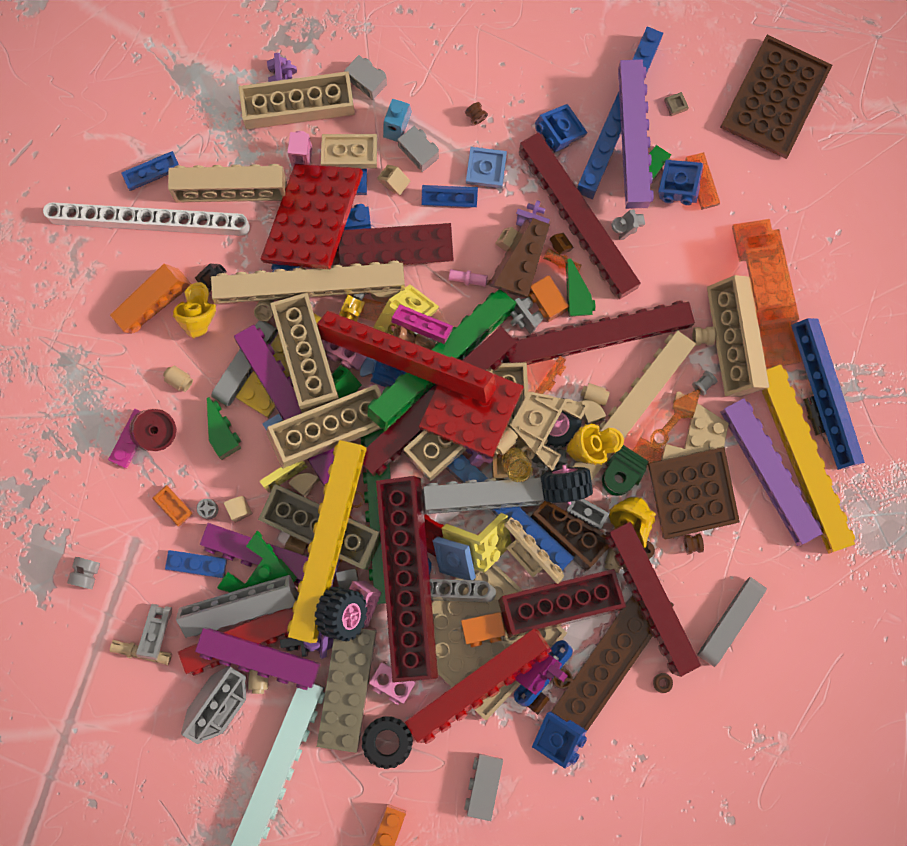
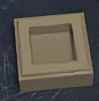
(676, 104)

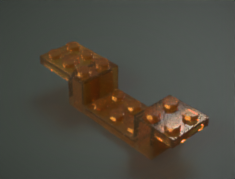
(771, 289)

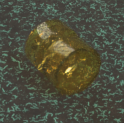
(517, 465)

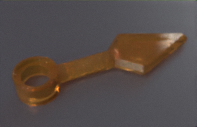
(683, 408)

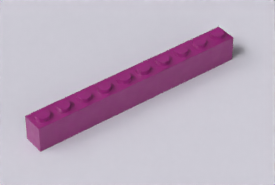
(278, 387)

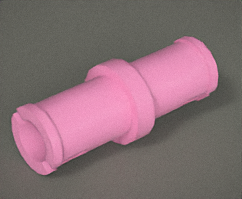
(468, 277)

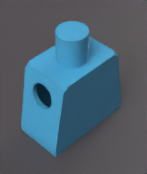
(398, 117)

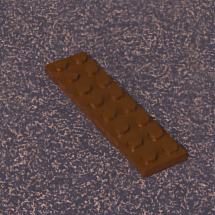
(605, 667)

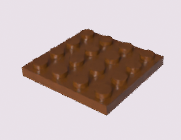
(693, 492)

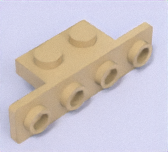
(529, 554)

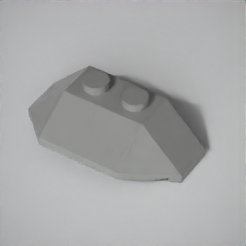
(215, 705)

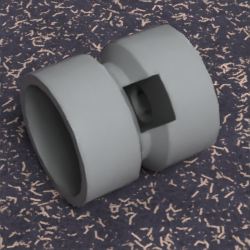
(83, 573)

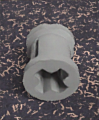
(705, 382)

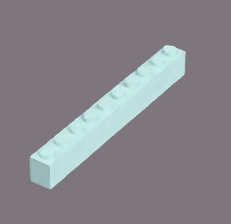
(279, 766)

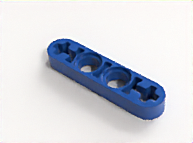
(563, 658)

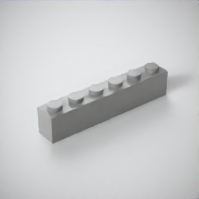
(481, 495)
(237, 606)

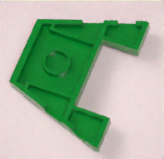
(268, 569)

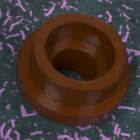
(669, 682)

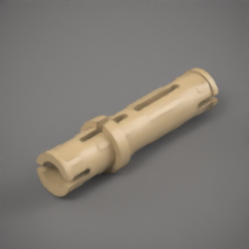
(131, 649)

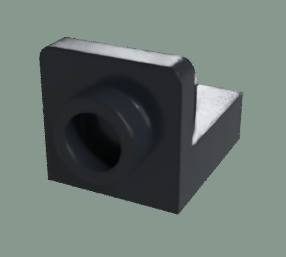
(210, 270)
(292, 644)

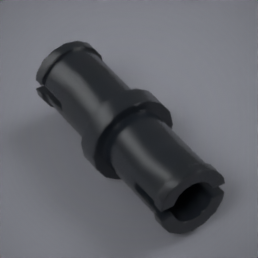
(814, 415)

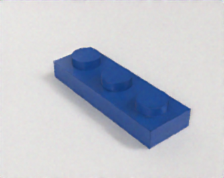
(149, 171)
(449, 196)
(196, 564)

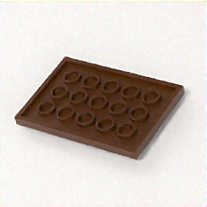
(776, 96)

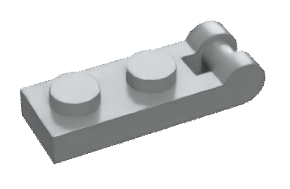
(153, 632)

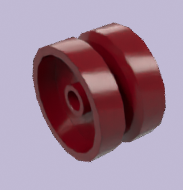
(163, 435)

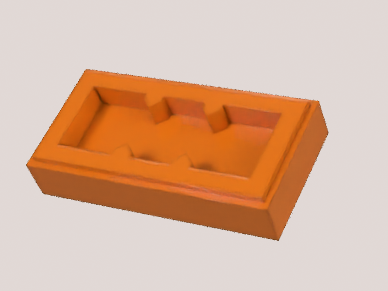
(172, 505)

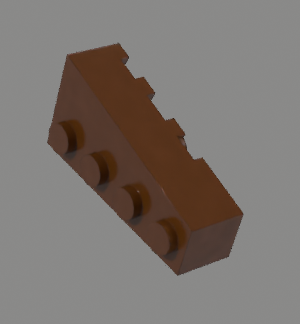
(521, 259)
(574, 535)

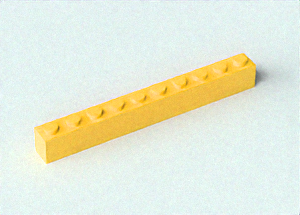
(806, 461)
(327, 538)

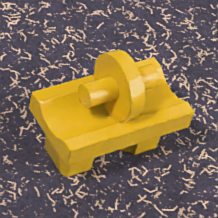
(351, 308)

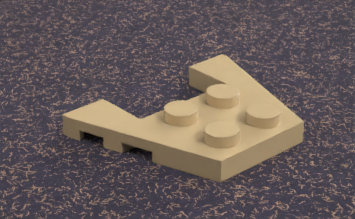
(536, 420)
(704, 433)

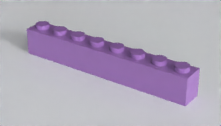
(634, 134)
(771, 472)

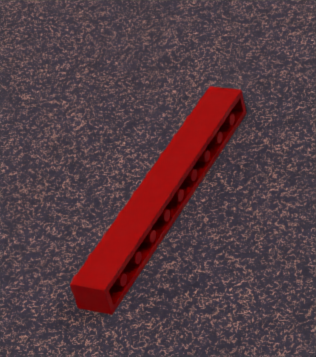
(407, 356)

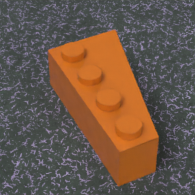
(150, 298)

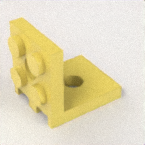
(409, 298)
(282, 475)
(486, 546)

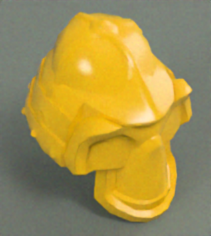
(197, 312)
(592, 445)
(634, 511)

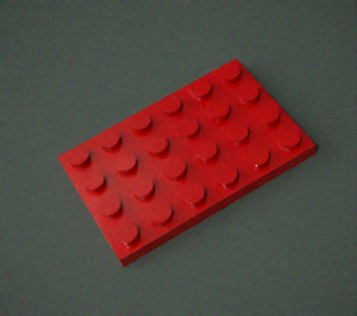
(312, 216)

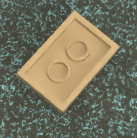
(349, 150)

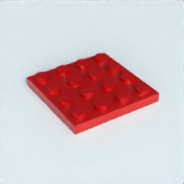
(470, 421)

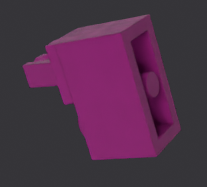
(541, 671)

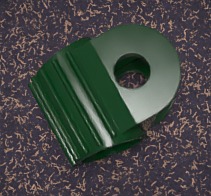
(628, 466)

